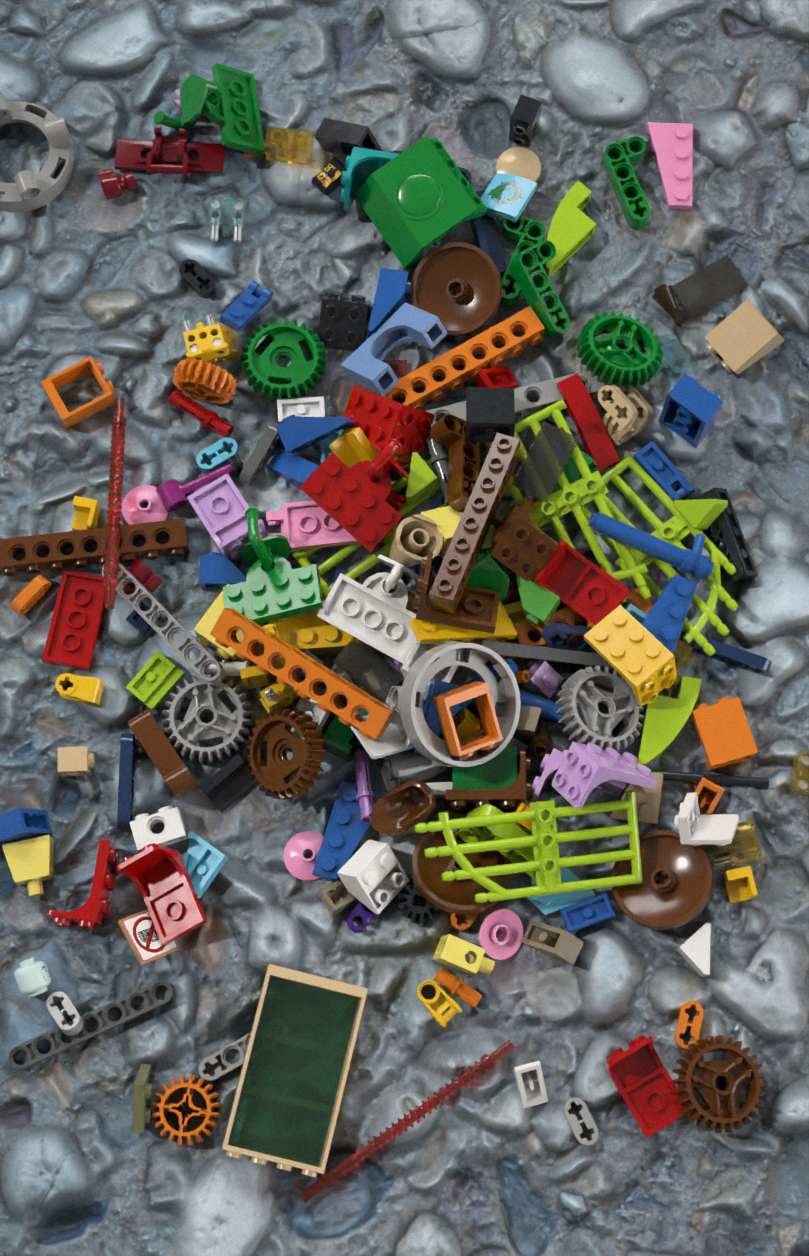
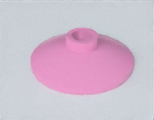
(135, 514)
(293, 854)
(509, 934)

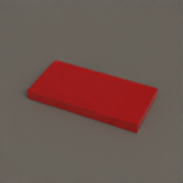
(75, 621)

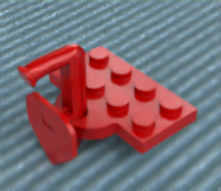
(358, 494)

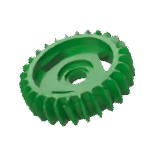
(285, 343)
(612, 363)

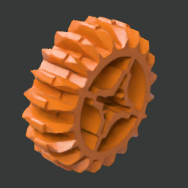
(204, 381)
(184, 1122)

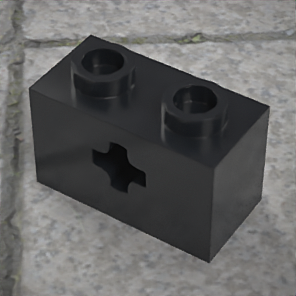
(525, 121)

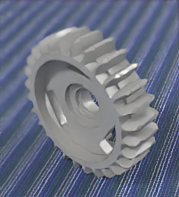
(224, 724)
(597, 727)

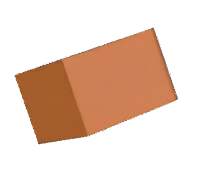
(708, 795)

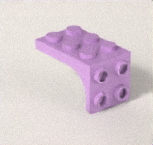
(223, 515)
(590, 765)
(550, 767)

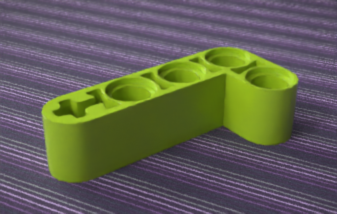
(498, 832)

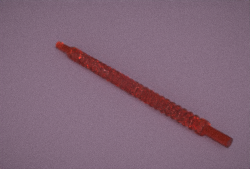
(114, 507)
(328, 1178)

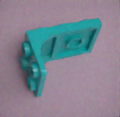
(359, 168)

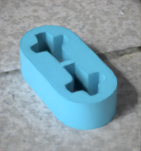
(215, 450)

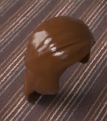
(402, 808)

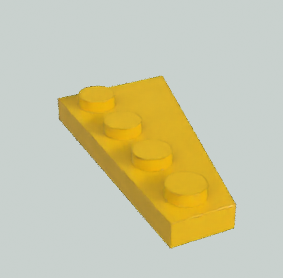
(432, 632)

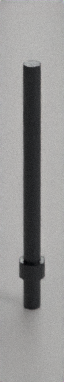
(714, 778)

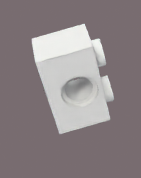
(173, 831)

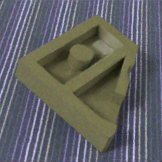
(142, 1094)

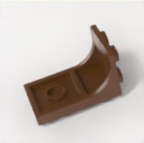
(520, 542)
(475, 610)
(506, 798)

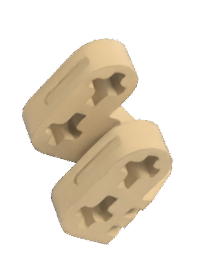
(626, 423)

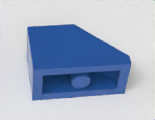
(218, 571)

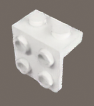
(392, 741)
(703, 828)

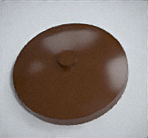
(458, 287)
(674, 882)
(454, 895)

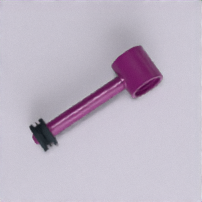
(173, 494)

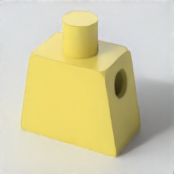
(31, 862)
(452, 953)

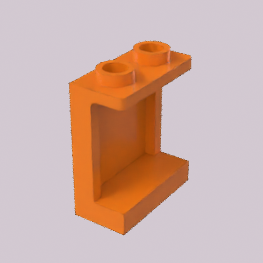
(724, 732)

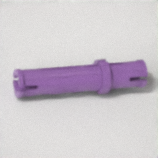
(365, 795)

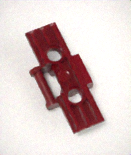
(169, 150)

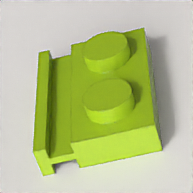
(155, 681)

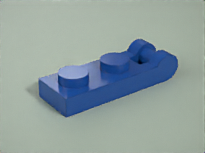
(246, 307)
(663, 471)

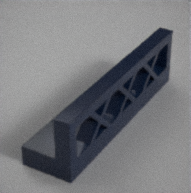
(487, 238)

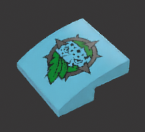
(508, 196)

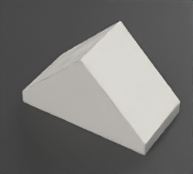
(697, 950)
(530, 1084)

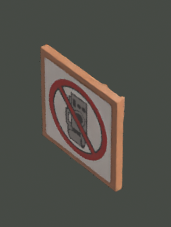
(144, 938)

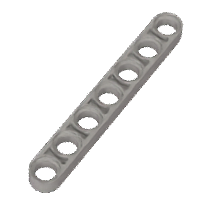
(170, 629)

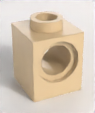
(75, 761)

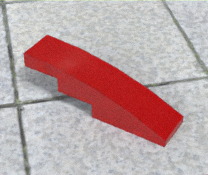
(588, 422)

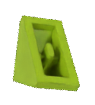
(420, 480)
(701, 512)

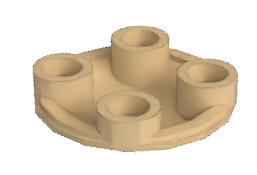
(519, 162)

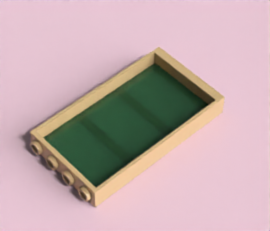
(294, 1070)

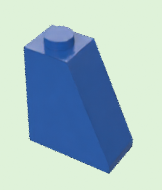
(23, 825)

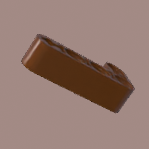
(462, 461)
(162, 754)

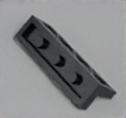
(733, 537)

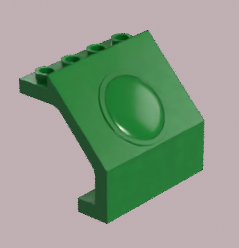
(418, 199)

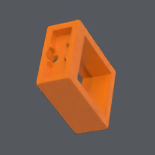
(70, 375)
(487, 713)

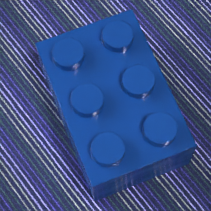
(690, 410)

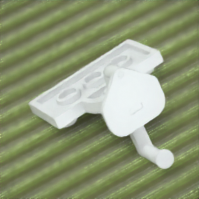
(372, 613)

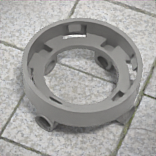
(30, 190)
(410, 696)

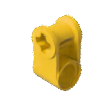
(84, 690)
(439, 1003)

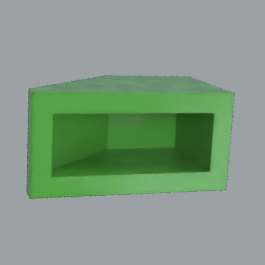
(537, 601)

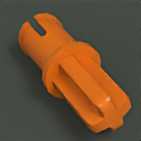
(457, 987)

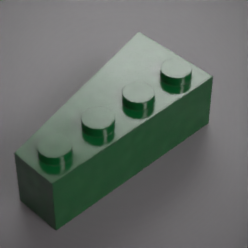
(340, 738)

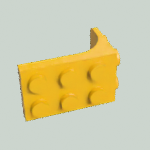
(633, 654)

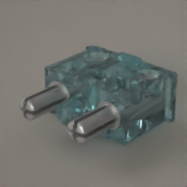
(227, 208)

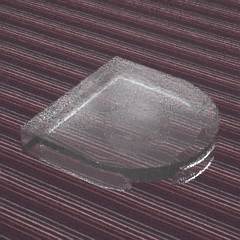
(551, 993)

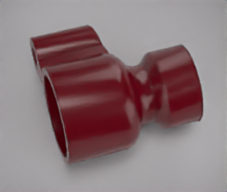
(114, 186)
(144, 576)

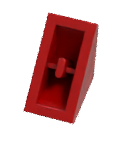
(496, 378)

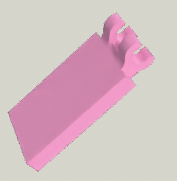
(308, 526)

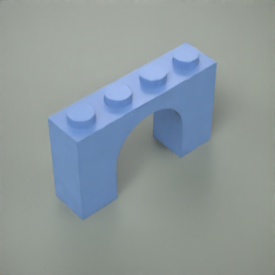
(404, 326)

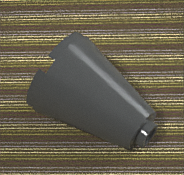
(407, 767)

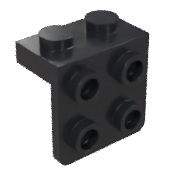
(343, 320)

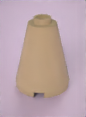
(414, 540)

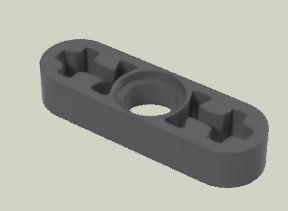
(260, 455)

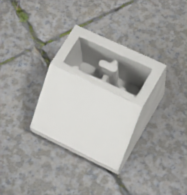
(373, 875)

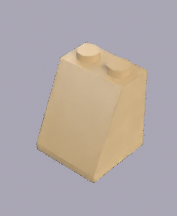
(743, 338)

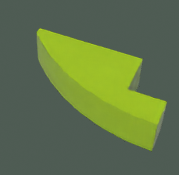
(570, 227)
(666, 719)

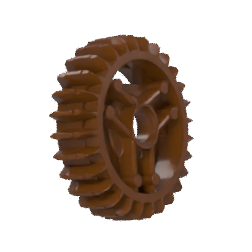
(270, 748)
(701, 1076)

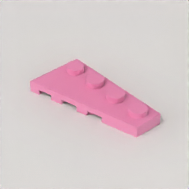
(673, 153)

